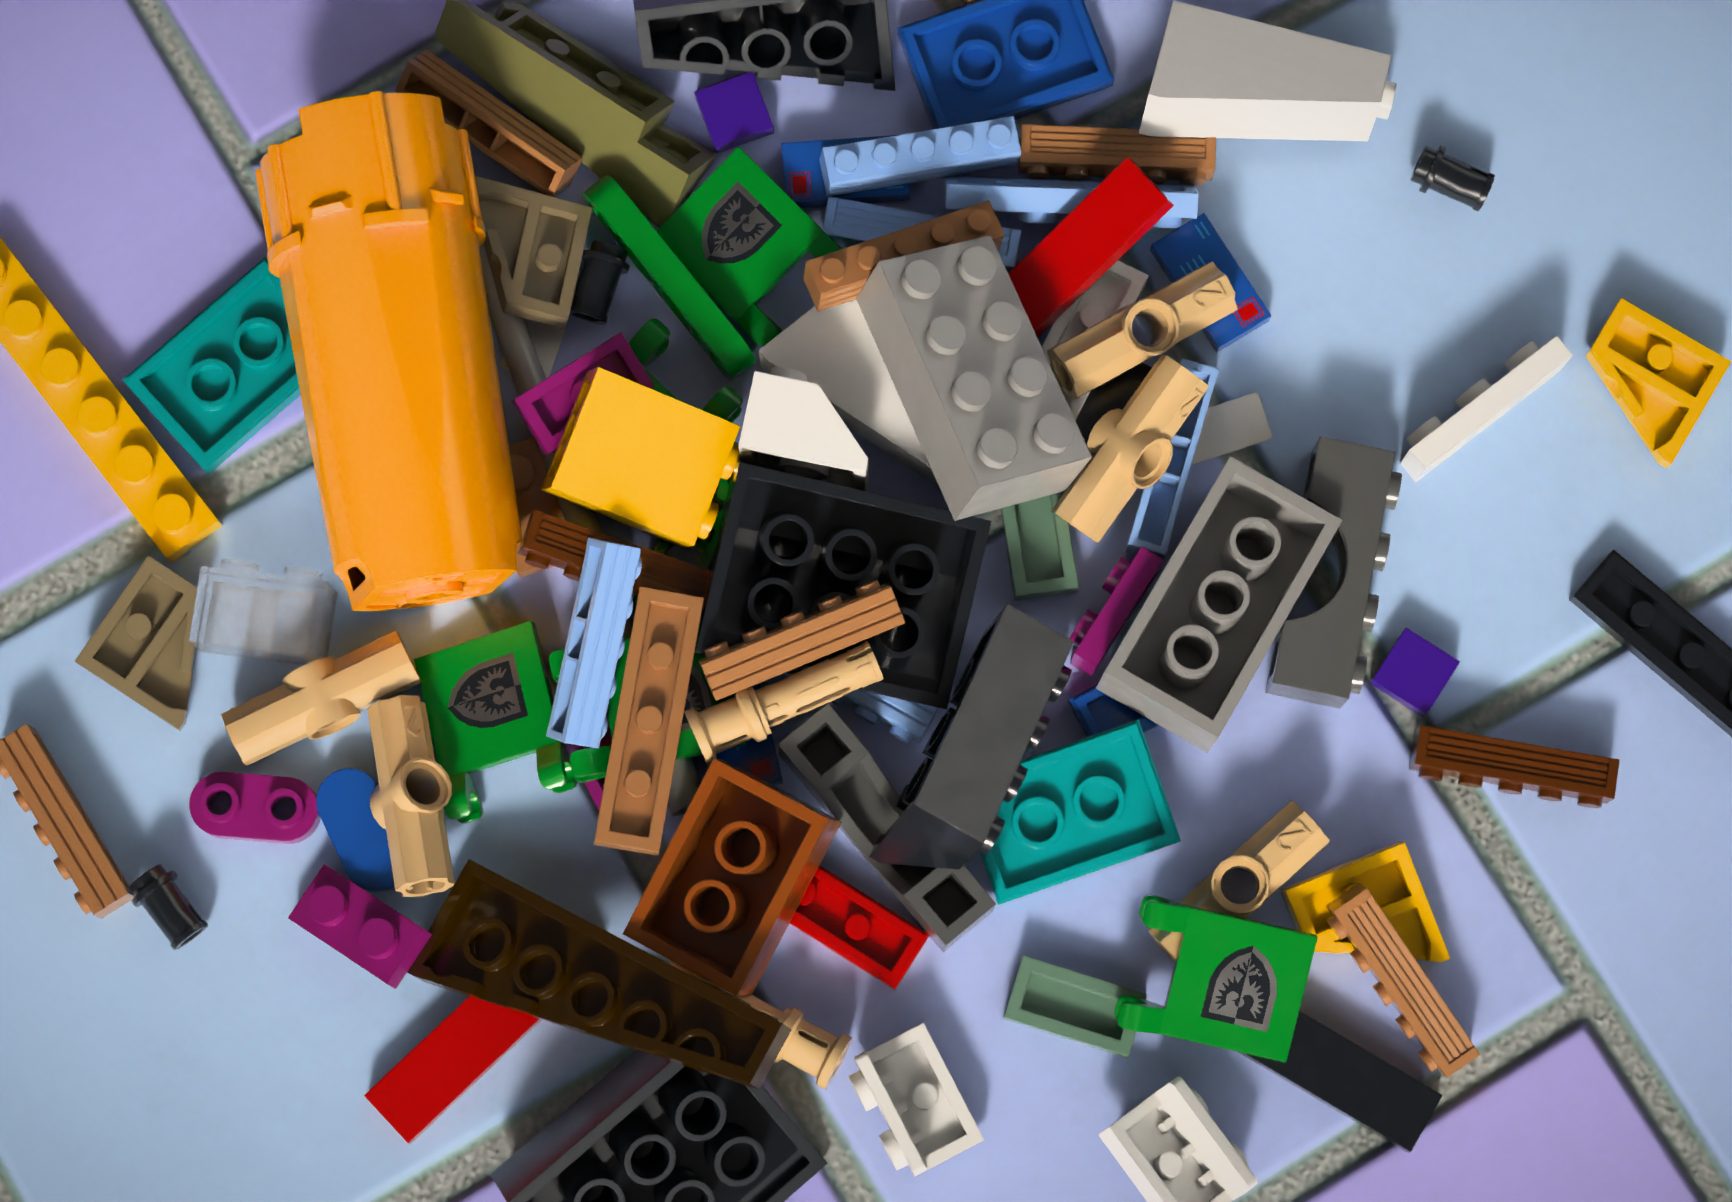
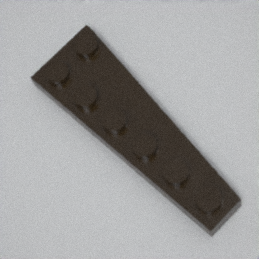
(557, 967)

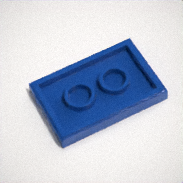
(1003, 59)

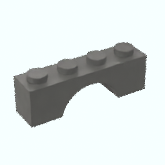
(1318, 652)
(855, 791)

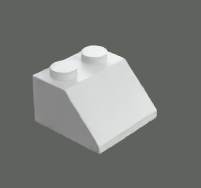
(799, 432)

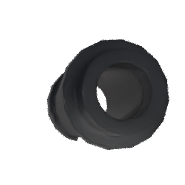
(1452, 178)
(599, 281)
(167, 906)

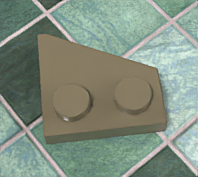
(533, 249)
(146, 643)

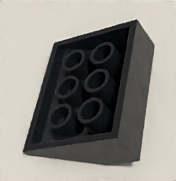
(805, 540)
(663, 1137)

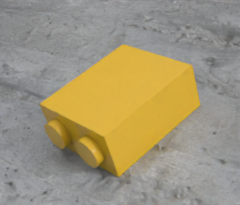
(643, 458)

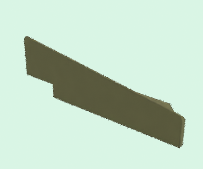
(580, 101)

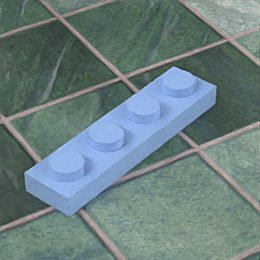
(1043, 198)

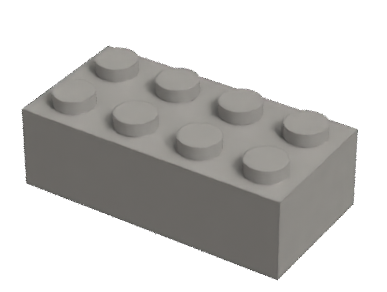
(972, 377)
(1219, 604)

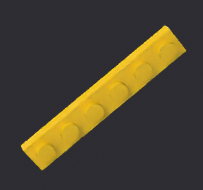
(99, 415)

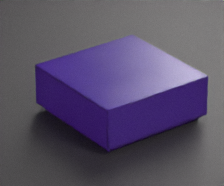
(734, 112)
(1414, 672)

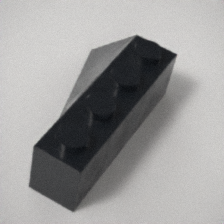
(770, 38)
(979, 746)

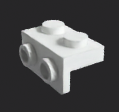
(916, 1100)
(1177, 1149)

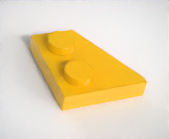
(1655, 376)
(1394, 886)

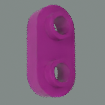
(253, 808)

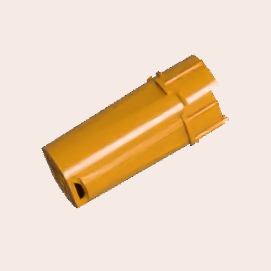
(393, 348)

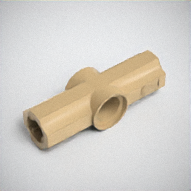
(1174, 315)
(1130, 448)
(320, 698)
(416, 821)
(1269, 856)

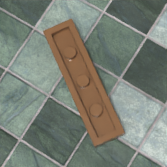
(648, 721)

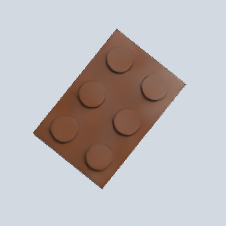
(732, 878)

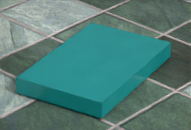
(223, 370)
(1080, 813)

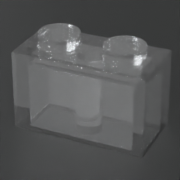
(263, 613)

